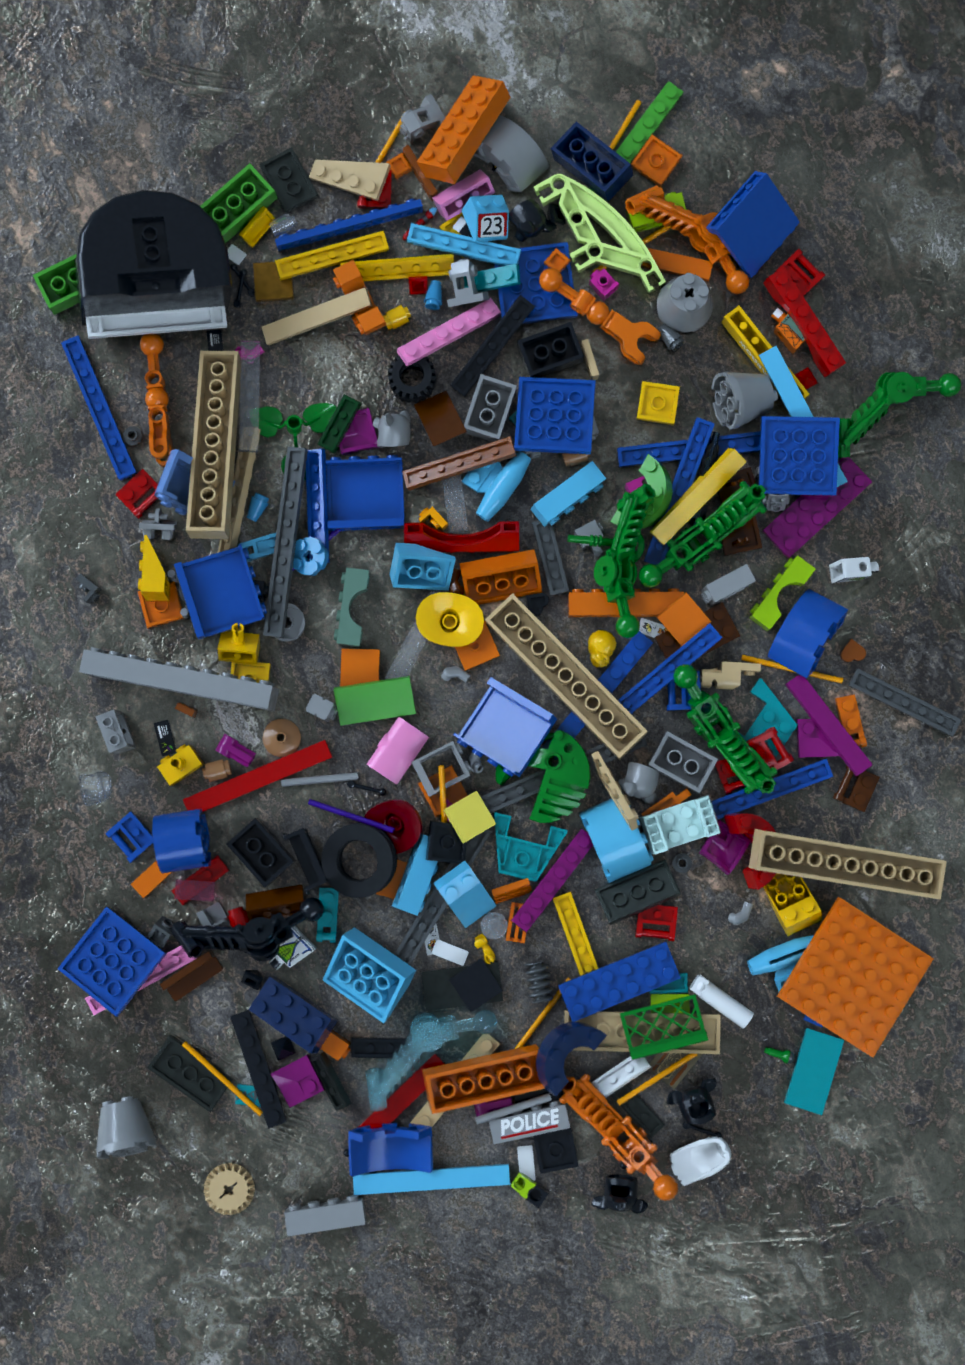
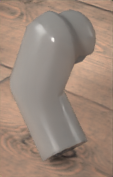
(475, 763)
(742, 916)

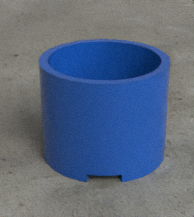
(181, 840)

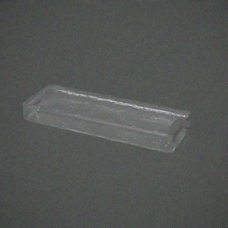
(455, 504)

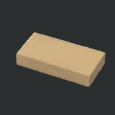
(589, 359)

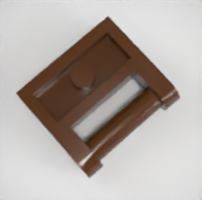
(861, 791)

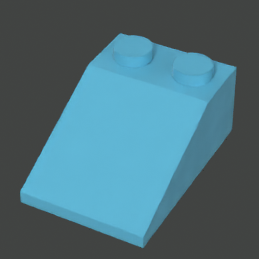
(421, 568)
(465, 894)

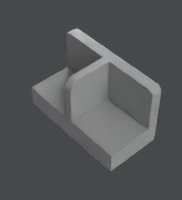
(213, 916)

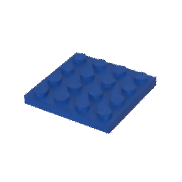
(547, 305)
(554, 415)
(799, 455)
(112, 961)

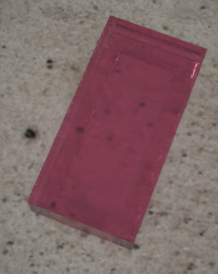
(195, 890)

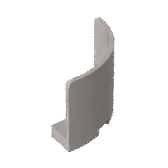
(513, 153)

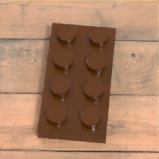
(720, 621)

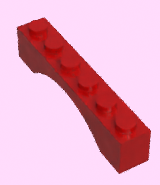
(820, 344)
(500, 537)

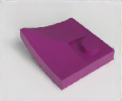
(360, 434)
(812, 741)
(725, 848)
(298, 1081)

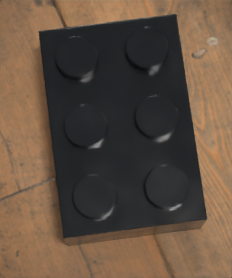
(550, 351)
(261, 852)

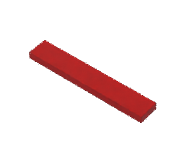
(403, 1096)

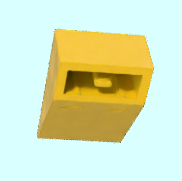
(154, 581)
(792, 903)

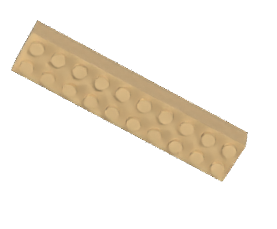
(214, 445)
(566, 676)
(847, 864)

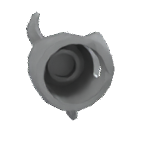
(393, 429)
(640, 782)

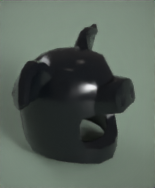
(530, 220)
(695, 1102)
(620, 1195)

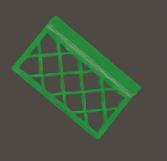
(664, 1044)

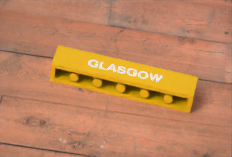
(752, 341)

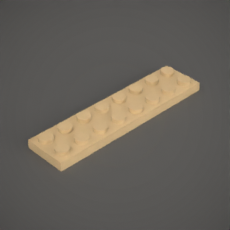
(611, 1025)

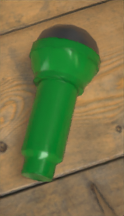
(786, 1056)

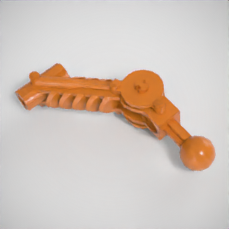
(654, 206)
(595, 1109)

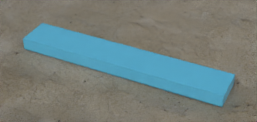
(462, 245)

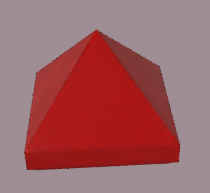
(418, 285)
(806, 378)

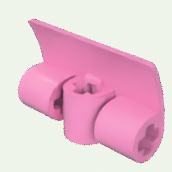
(397, 750)

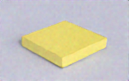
(469, 817)

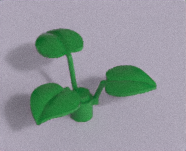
(315, 415)

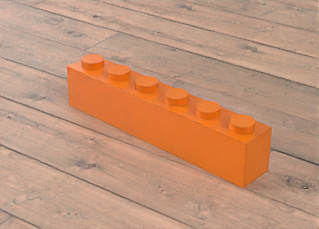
(642, 605)

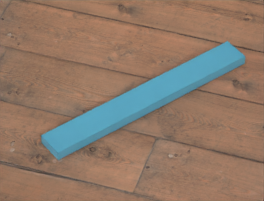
(789, 390)
(438, 1179)

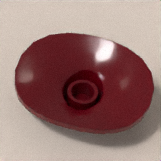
(400, 816)

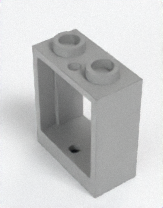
(727, 585)
(111, 727)
(423, 776)

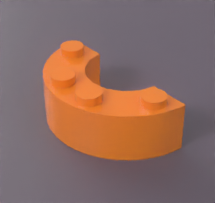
(349, 280)

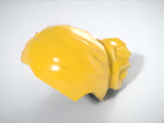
(601, 647)

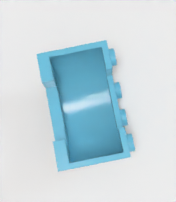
(615, 844)

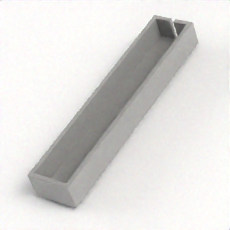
(180, 680)

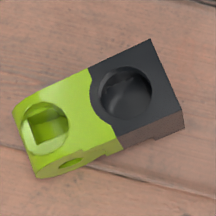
(529, 1189)

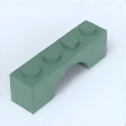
(355, 583)

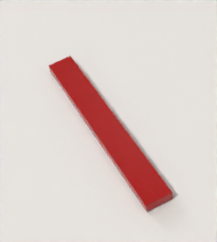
(259, 777)

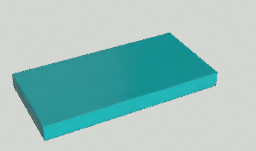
(814, 1071)

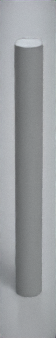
(319, 779)
(513, 1108)

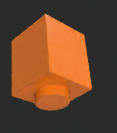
(336, 1046)

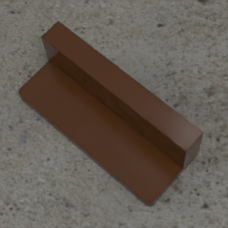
(274, 901)
(192, 975)

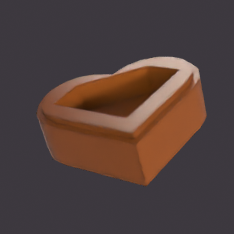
(852, 651)

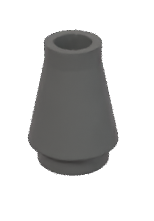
(671, 338)

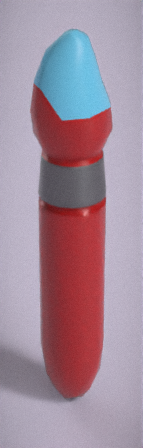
(424, 219)

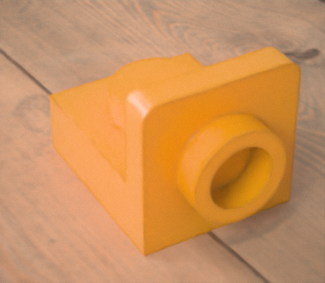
(436, 519)

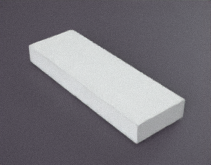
(620, 1075)

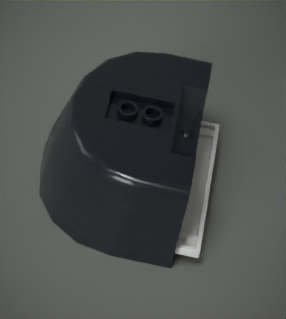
(151, 267)

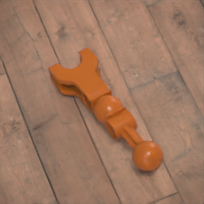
(598, 313)
(156, 400)

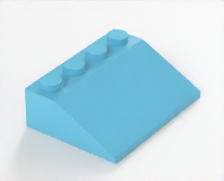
(368, 974)

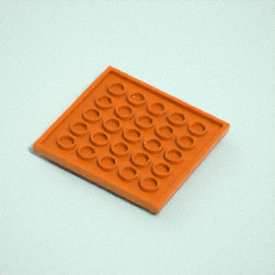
(855, 977)

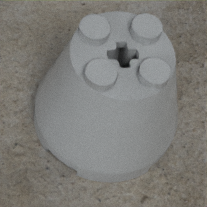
(681, 310)
(742, 397)
(123, 1129)

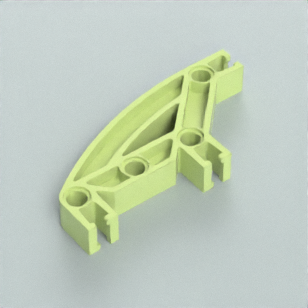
(582, 201)

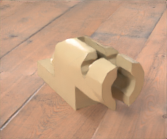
(729, 674)

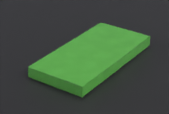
(374, 700)

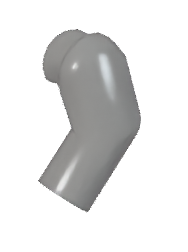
(455, 671)

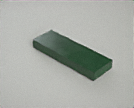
(339, 423)

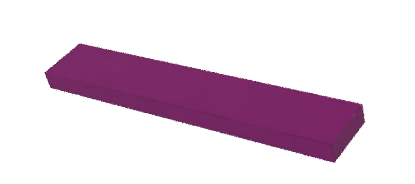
(829, 725)

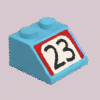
(487, 217)

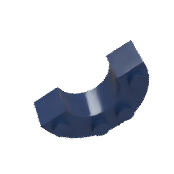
(556, 1048)

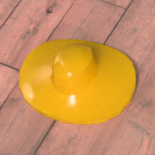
(449, 619)

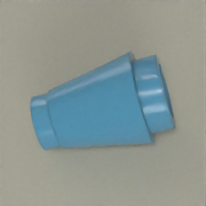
(433, 297)
(257, 506)

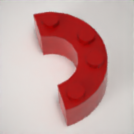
(746, 824)

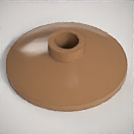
(291, 737)

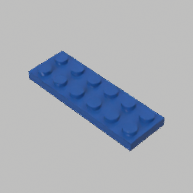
(619, 981)

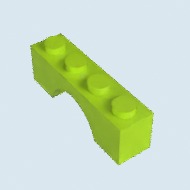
(767, 612)

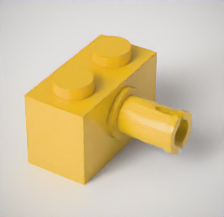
(238, 646)
(180, 765)

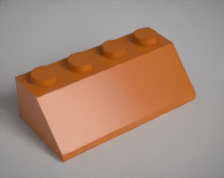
(500, 576)

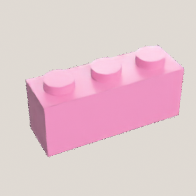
(452, 200)

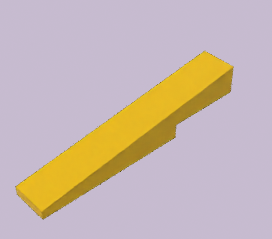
(698, 495)

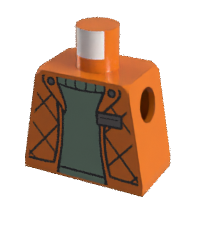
(787, 331)

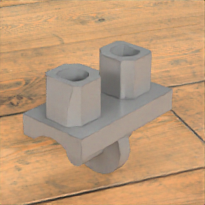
(149, 526)

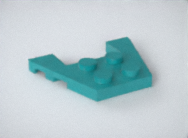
(771, 715)
(522, 857)

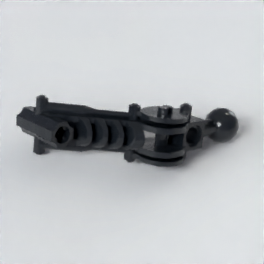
(258, 937)

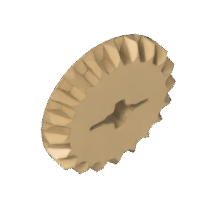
(227, 1175)

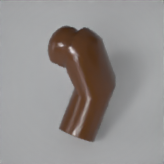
(454, 584)

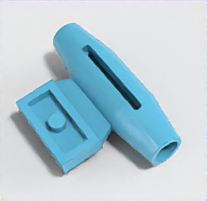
(496, 483)
(779, 959)

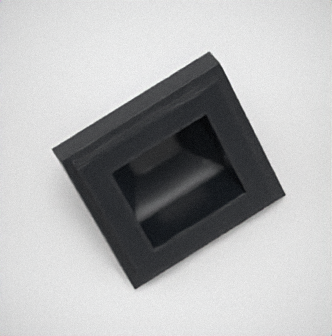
(555, 214)
(252, 978)
(283, 1048)

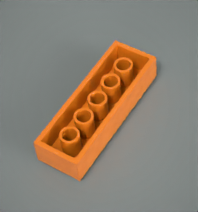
(463, 129)
(482, 1079)

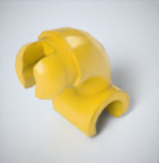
(482, 942)

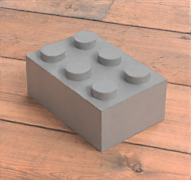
(490, 408)
(682, 762)

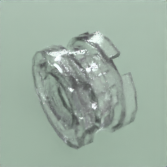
(494, 925)

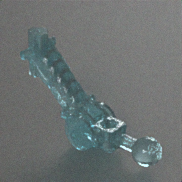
(426, 1035)

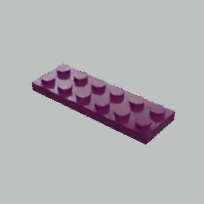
(813, 512)

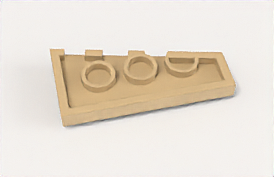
(355, 177)
(614, 791)

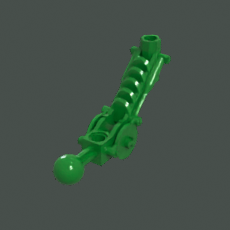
(890, 389)
(729, 516)
(617, 569)
(741, 757)

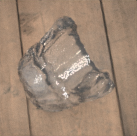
(95, 788)

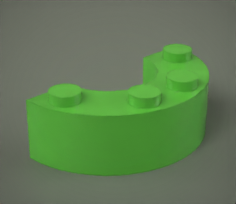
(660, 481)

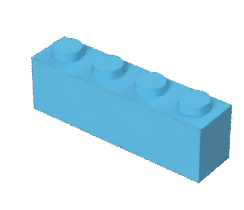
(568, 494)
(416, 879)

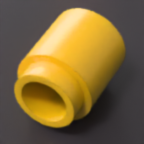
(396, 317)

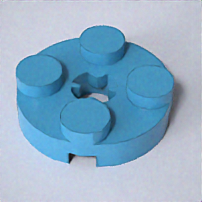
(319, 553)

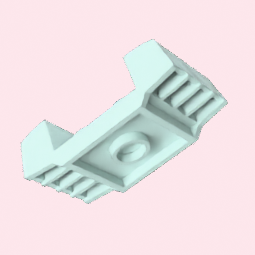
(680, 824)

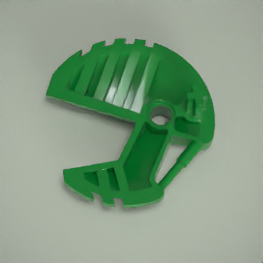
(562, 784)

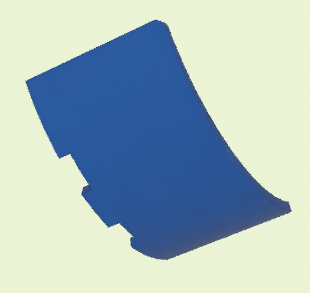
(806, 631)
(390, 1148)

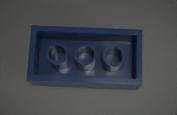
(592, 161)
(293, 1015)

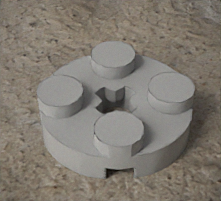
(297, 626)

